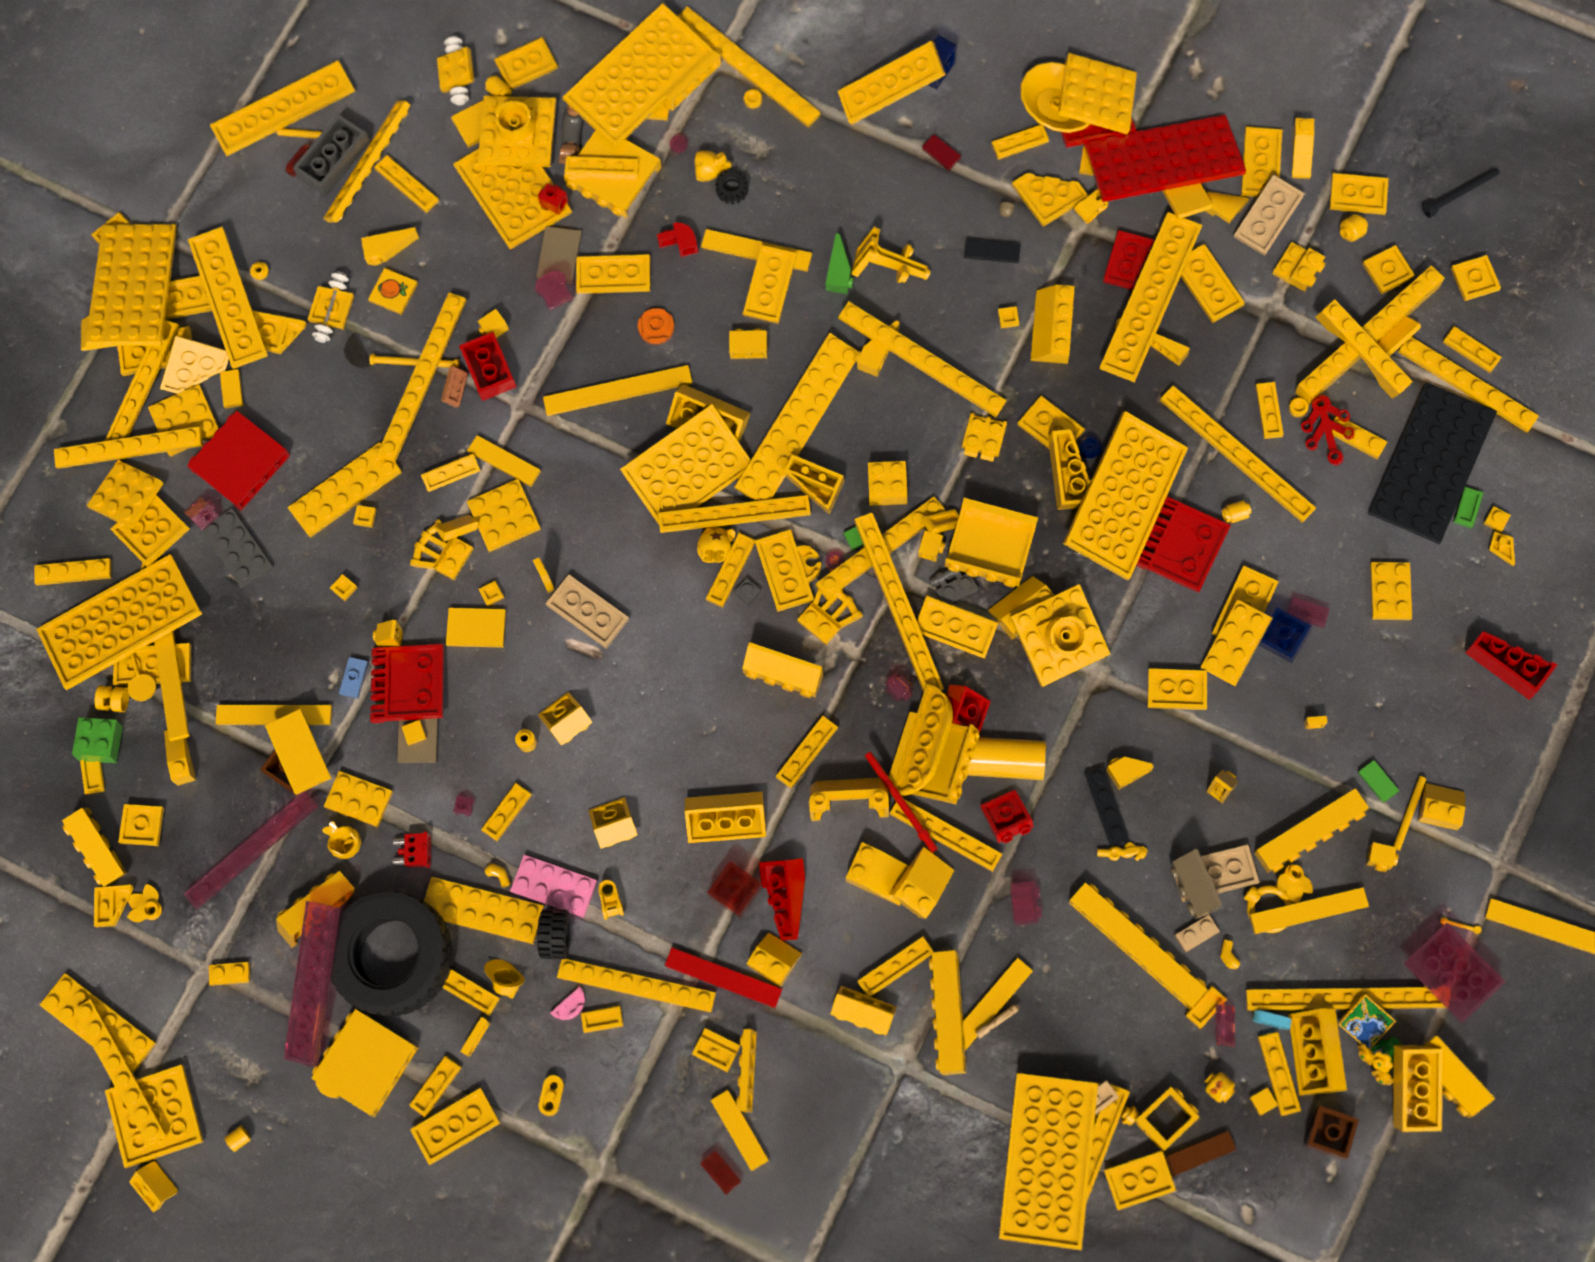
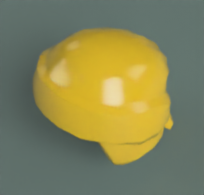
(343, 841)

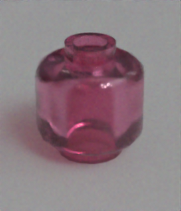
(899, 687)

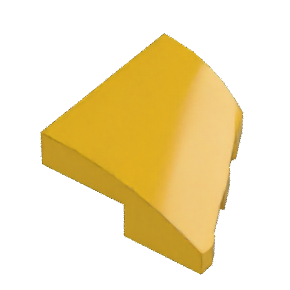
(1226, 205)

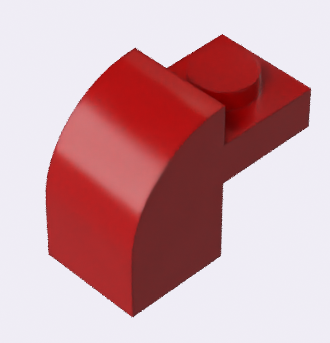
(681, 235)

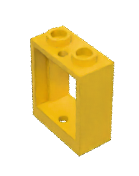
(1152, 1133)

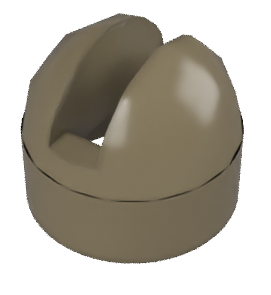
(1006, 209)

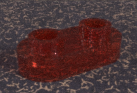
(289, 168)

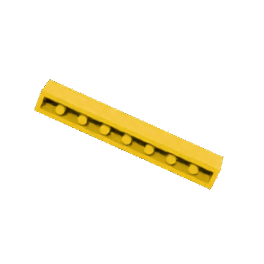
(1137, 945)

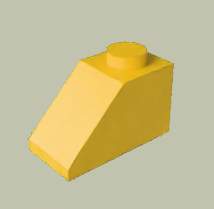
(388, 634)
(1127, 770)

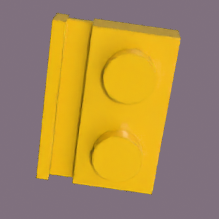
(716, 1050)

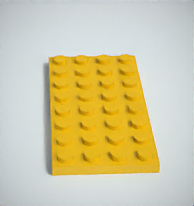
(637, 75)
(131, 285)
(1125, 495)
(118, 622)
(1049, 1161)

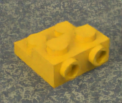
(1299, 266)

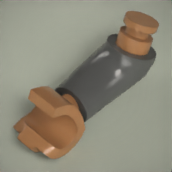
(571, 133)

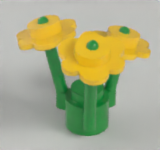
(1383, 1062)

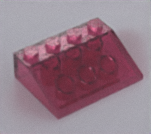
(1454, 972)

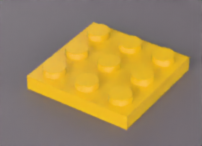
(184, 411)
(125, 494)
(503, 515)
(153, 532)

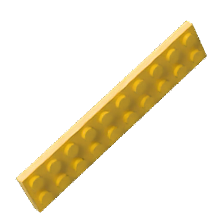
(1150, 297)
(797, 419)

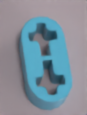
(1272, 1020)

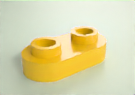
(549, 1095)

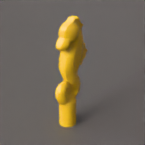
(1128, 851)

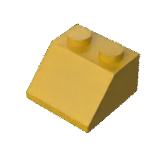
(565, 718)
(1442, 807)
(612, 823)
(773, 959)

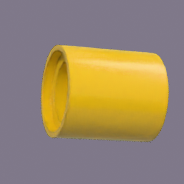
(237, 1138)

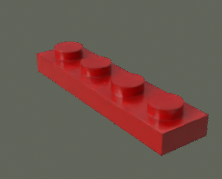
(1090, 134)

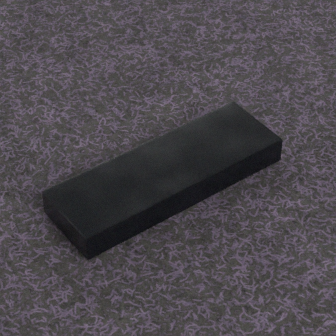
(992, 251)

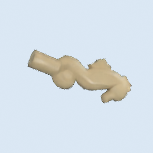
(998, 1020)

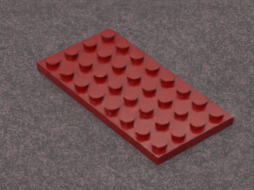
(1164, 158)

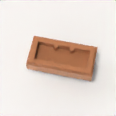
(454, 386)

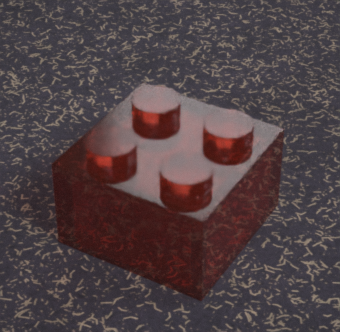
(735, 890)

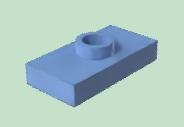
(353, 677)

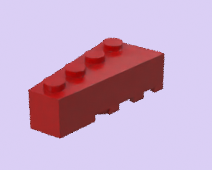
(1511, 664)

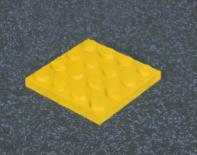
(1097, 93)
(174, 1107)

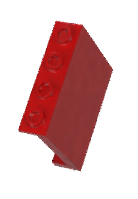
(238, 460)

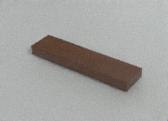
(1200, 1153)

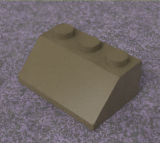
(1195, 885)

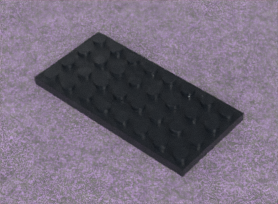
(1432, 463)

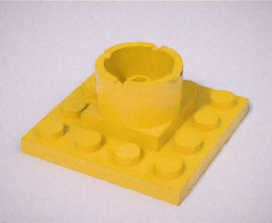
(517, 131)
(1042, 632)

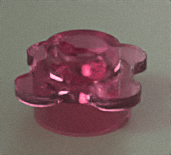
(463, 801)

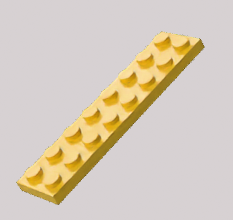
(282, 108)
(227, 297)

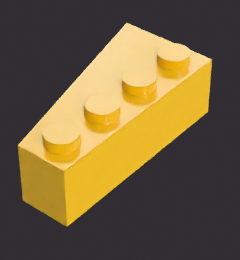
(93, 846)

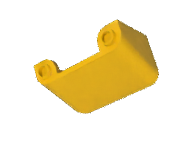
(848, 789)

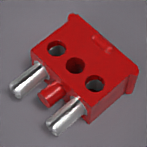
(421, 853)

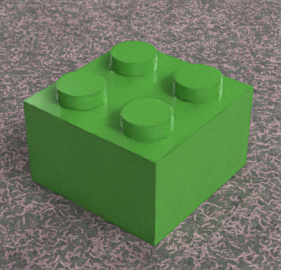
(97, 740)

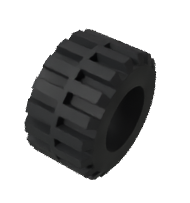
(553, 934)

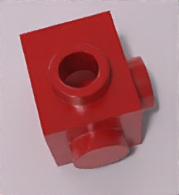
(553, 198)

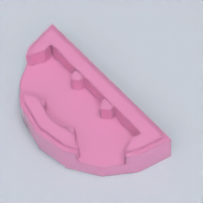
(570, 1006)

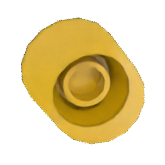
(504, 977)

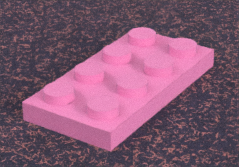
(553, 886)

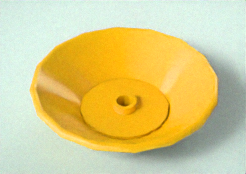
(1042, 95)

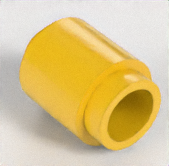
(497, 87)
(1236, 512)
(528, 745)

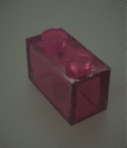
(1024, 903)

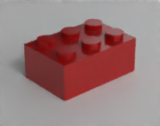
(487, 366)

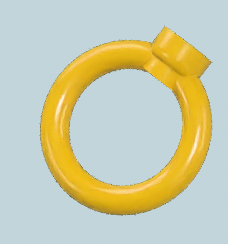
(1254, 895)

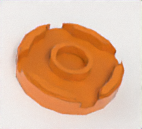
(656, 326)

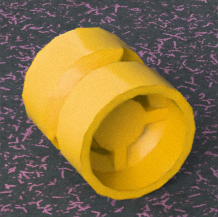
(108, 698)

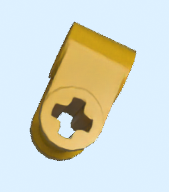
(1090, 207)
(610, 901)

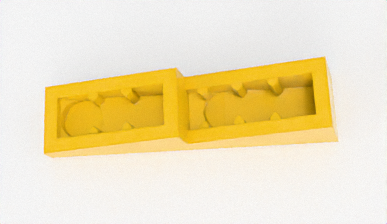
(1172, 350)

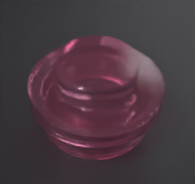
(678, 144)

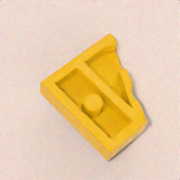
(110, 903)

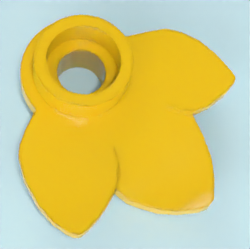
(1294, 885)
(143, 903)

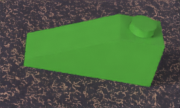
(839, 271)

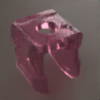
(553, 289)

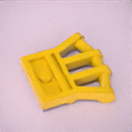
(451, 558)
(823, 625)

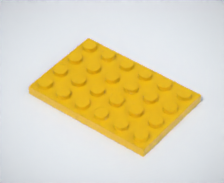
(509, 197)
(687, 465)

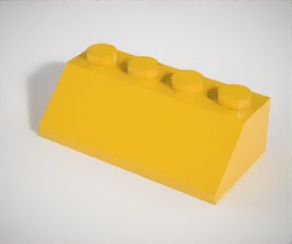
(1052, 324)
(689, 402)
(782, 670)
(725, 817)
(1317, 1052)
(1460, 1083)
(1417, 1088)

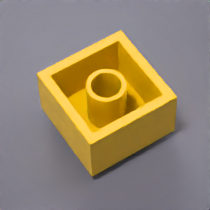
(887, 483)

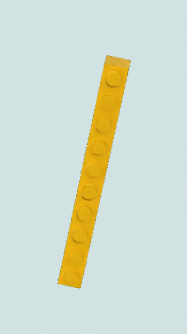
(1376, 328)

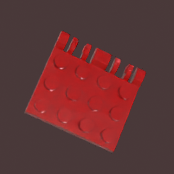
(1185, 545)
(408, 684)

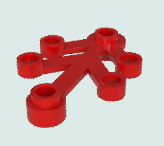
(1327, 426)

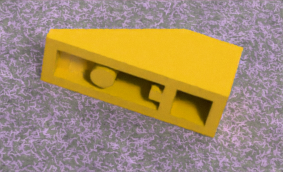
(1302, 147)
(385, 246)
(873, 355)
(179, 760)
(1222, 785)

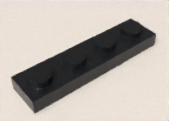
(1106, 807)

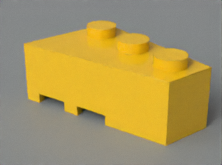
(815, 481)

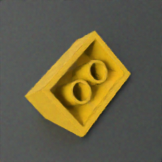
(1024, 596)

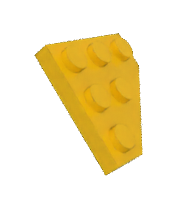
(1048, 196)
(191, 364)

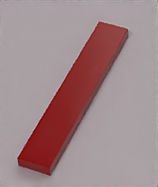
(723, 978)

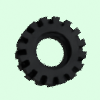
(728, 177)

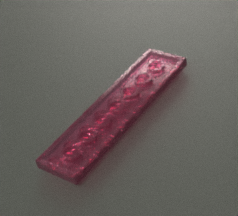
(312, 983)

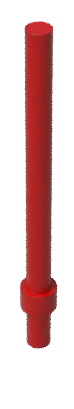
(923, 834)

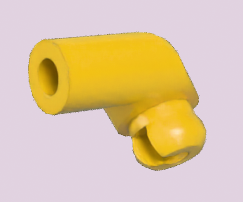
(500, 872)
(1227, 957)

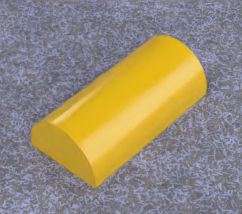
(1008, 758)

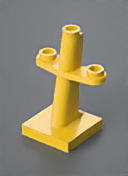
(871, 252)

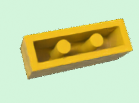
(863, 1010)

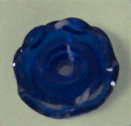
(1089, 452)

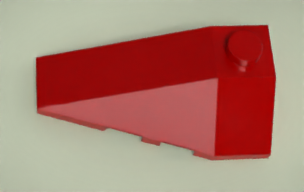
(785, 888)

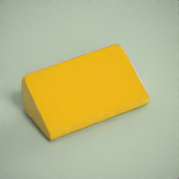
(457, 527)

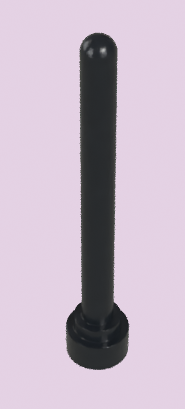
(1431, 208)

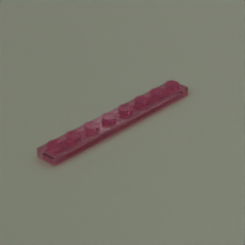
(250, 850)

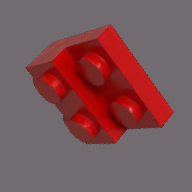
(1007, 817)

